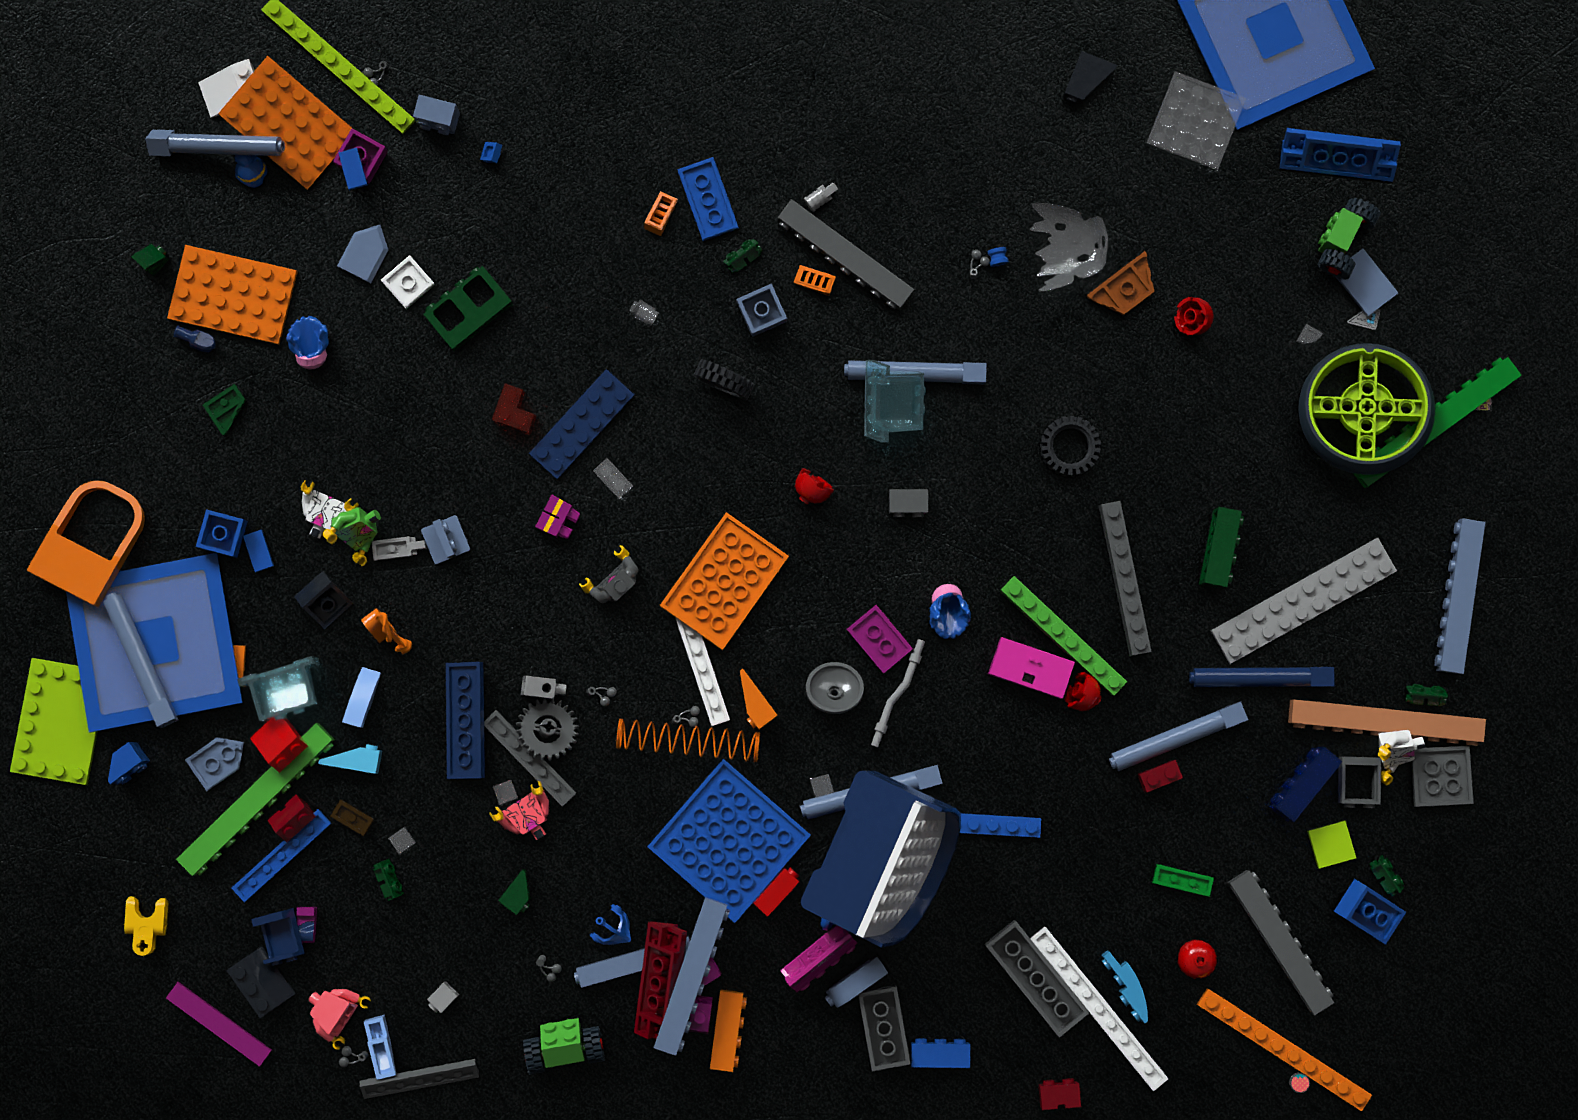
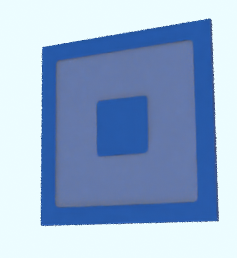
(1276, 49)
(184, 630)

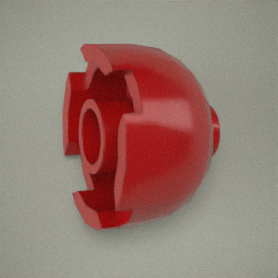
(1194, 316)
(812, 488)
(1084, 693)
(1197, 959)

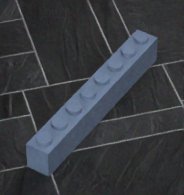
(1460, 596)
(691, 975)

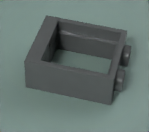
(1376, 781)

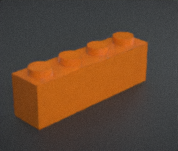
(726, 1030)

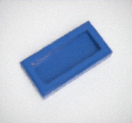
(353, 168)
(258, 551)

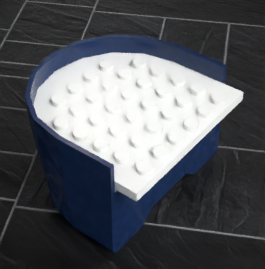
(884, 860)

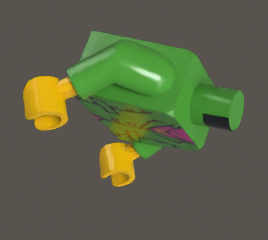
(355, 529)

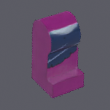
(307, 923)

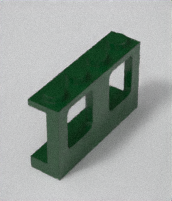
(475, 317)

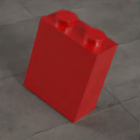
(278, 743)
(777, 891)

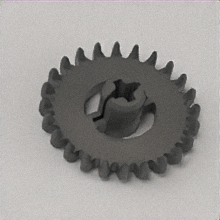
(528, 726)

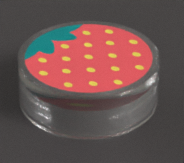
(1299, 1082)

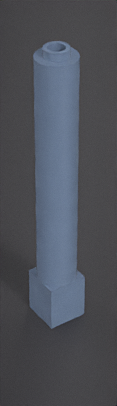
(166, 142)
(933, 372)
(159, 704)
(1178, 736)
(834, 802)

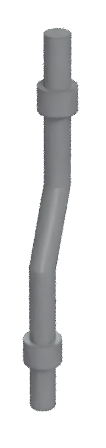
(914, 660)

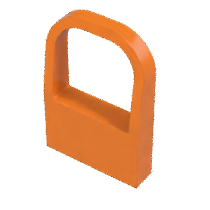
(75, 567)

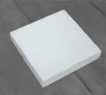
(407, 282)

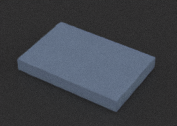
(1368, 284)

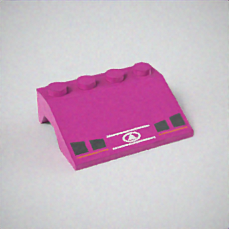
(818, 957)

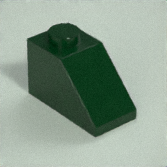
(151, 258)
(517, 894)

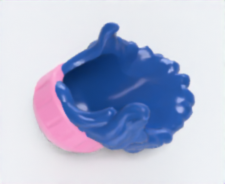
(308, 342)
(949, 611)

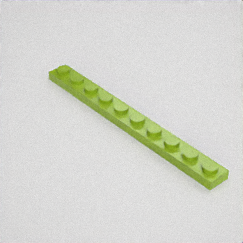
(338, 65)

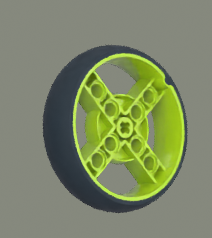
(1368, 357)

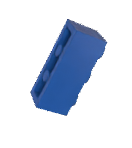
(940, 1053)

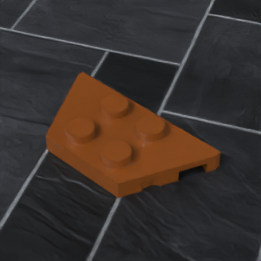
(1125, 287)

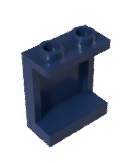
(280, 936)

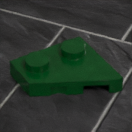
(225, 408)

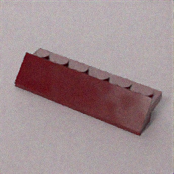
(659, 975)

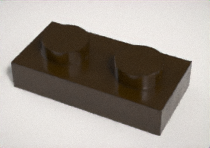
(352, 817)

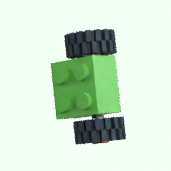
(1340, 234)
(561, 1045)

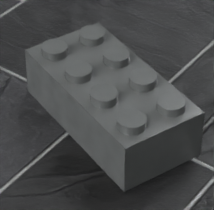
(884, 1028)

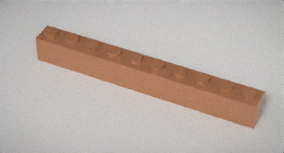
(1386, 720)

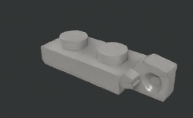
(396, 548)

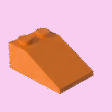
(757, 707)

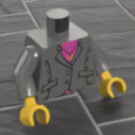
(617, 582)

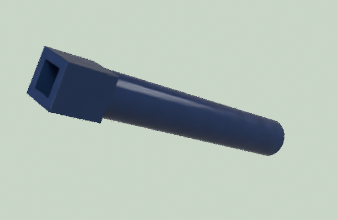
(1263, 677)

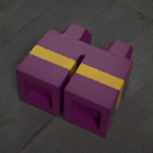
(556, 526)

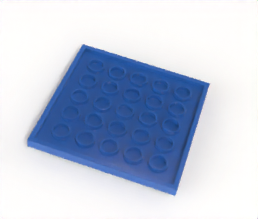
(729, 840)

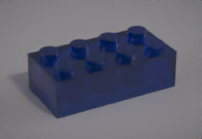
(1305, 783)

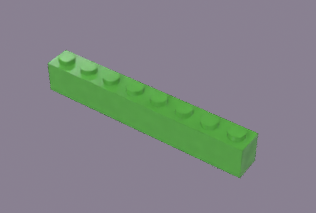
(1063, 636)

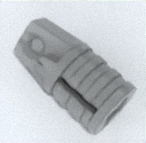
(820, 196)

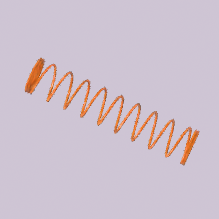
(621, 727)

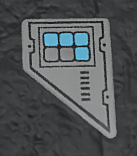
(1364, 321)

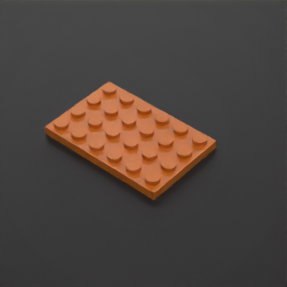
(282, 107)
(232, 294)
(724, 581)

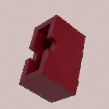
(1159, 776)
(291, 818)
(1061, 1093)

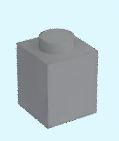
(442, 997)

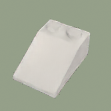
(224, 84)

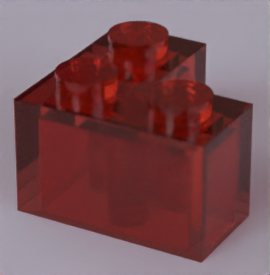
(508, 411)

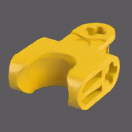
(145, 928)

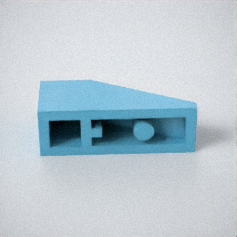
(359, 759)

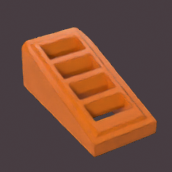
(655, 224)
(826, 291)

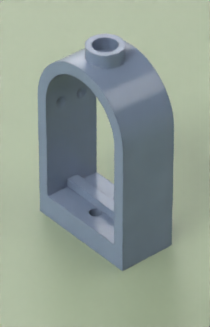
(856, 982)

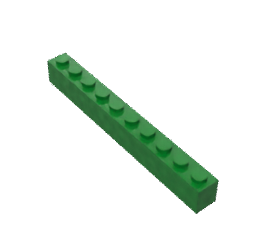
(1454, 409)

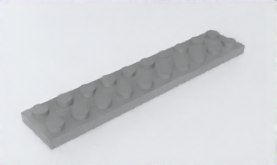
(1303, 600)

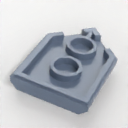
(365, 253)
(216, 761)

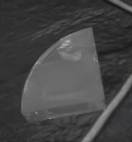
(1309, 335)

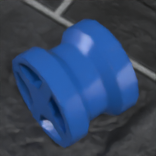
(998, 256)

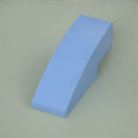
(361, 697)
(380, 1047)

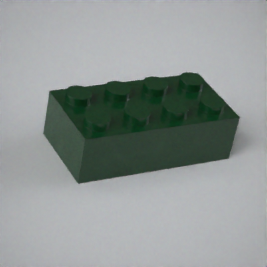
(1220, 548)

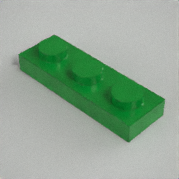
(1183, 880)

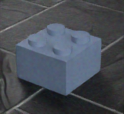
(436, 115)
(761, 310)

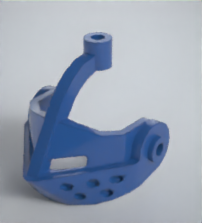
(621, 935)

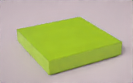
(1331, 844)

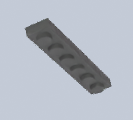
(535, 766)
(419, 1079)

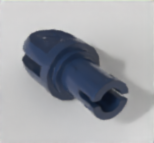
(197, 339)

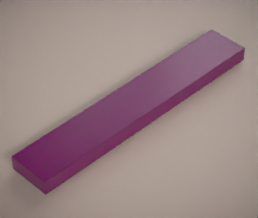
(219, 1024)

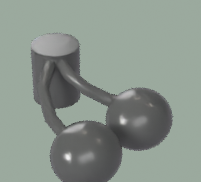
(368, 72)
(976, 254)
(611, 692)
(692, 721)
(555, 969)
(346, 1051)

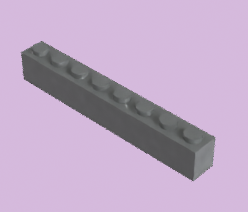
(845, 254)
(1125, 578)
(1280, 942)

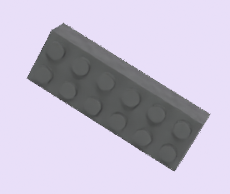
(1036, 978)

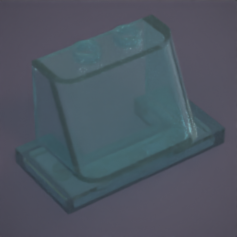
(892, 401)
(282, 689)

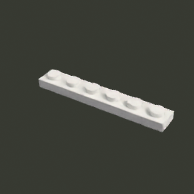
(704, 674)

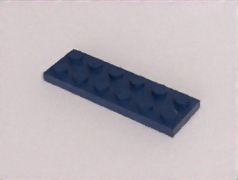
(581, 424)
(465, 720)

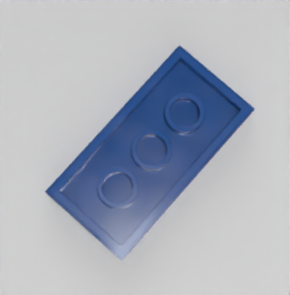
(708, 199)

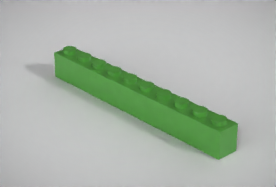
(252, 803)

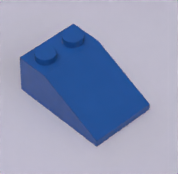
(1370, 911)

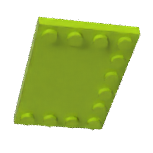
(53, 725)

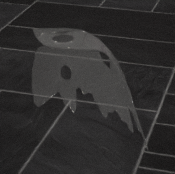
(1067, 245)

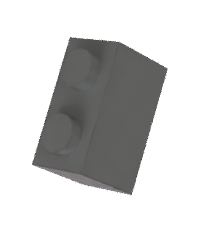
(908, 502)

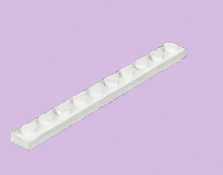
(1099, 1008)

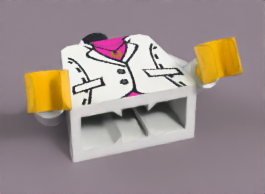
(321, 508)
(1396, 749)

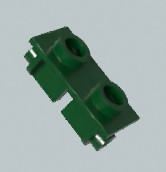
(736, 258)
(1435, 696)
(1384, 868)
(386, 871)

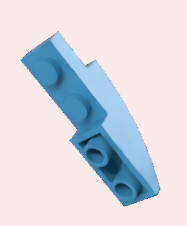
(1132, 991)

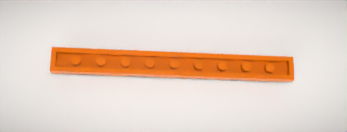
(1284, 1049)

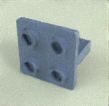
(445, 539)

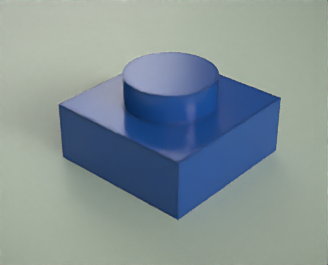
(491, 152)

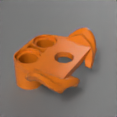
(381, 629)

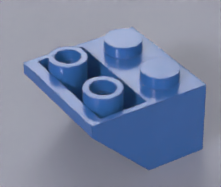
(125, 762)

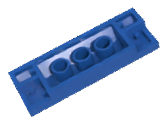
(1339, 154)

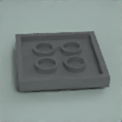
(1442, 776)

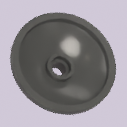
(834, 679)

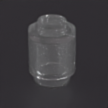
(644, 312)

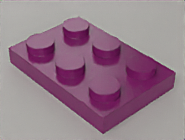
(879, 639)

